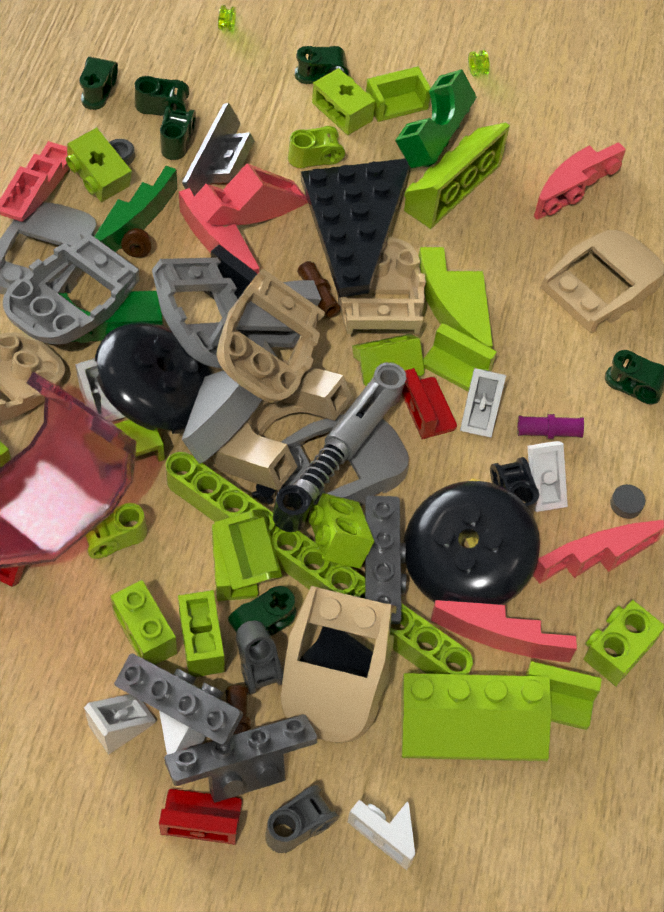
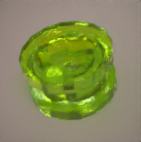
(227, 18)
(478, 63)

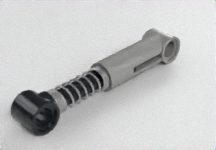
(340, 445)

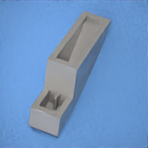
(260, 325)
(218, 412)

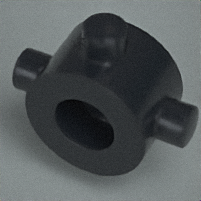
(264, 494)

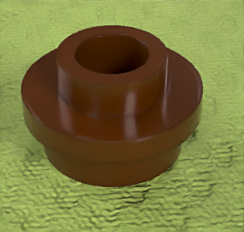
(138, 237)

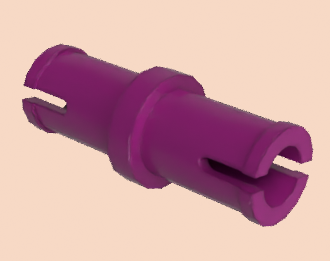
(550, 426)

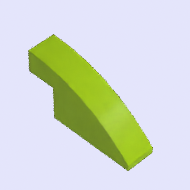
(456, 296)

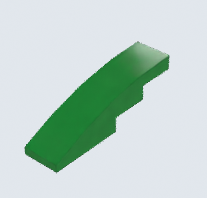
(140, 211)

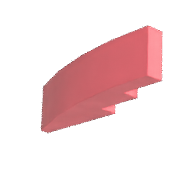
(34, 183)
(214, 235)
(606, 546)
(490, 627)

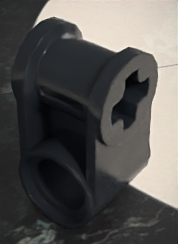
(517, 479)

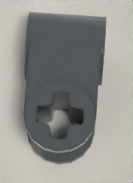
(258, 662)
(306, 817)

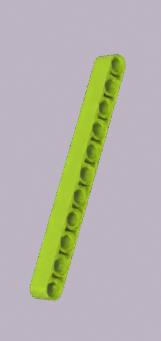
(307, 552)

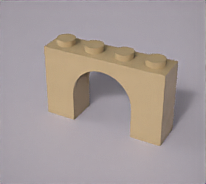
(270, 461)

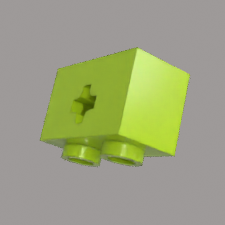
(343, 101)
(98, 165)

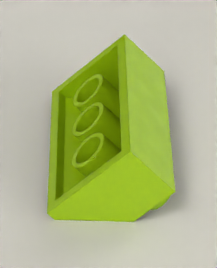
(456, 175)
(475, 717)

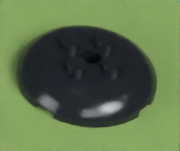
(149, 375)
(482, 574)

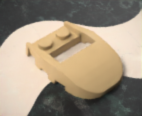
(624, 255)
(396, 274)
(18, 360)
(253, 365)
(335, 701)

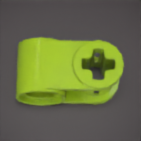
(312, 147)
(114, 534)

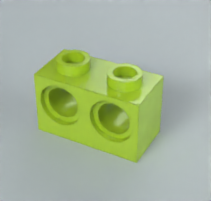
(341, 530)
(143, 623)
(201, 633)
(628, 645)

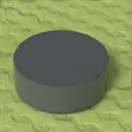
(124, 149)
(627, 501)

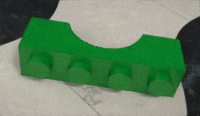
(425, 139)
(137, 307)

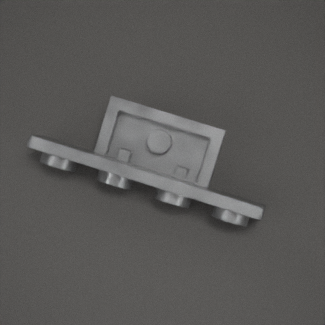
(220, 153)
(383, 563)
(180, 699)
(248, 761)

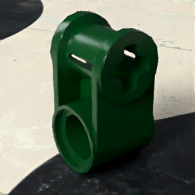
(319, 63)
(97, 81)
(155, 94)
(176, 132)
(639, 378)
(263, 611)

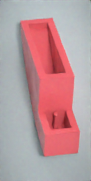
(249, 198)

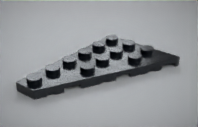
(353, 217)

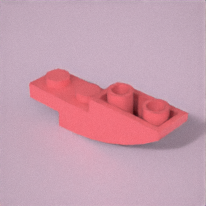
(571, 177)

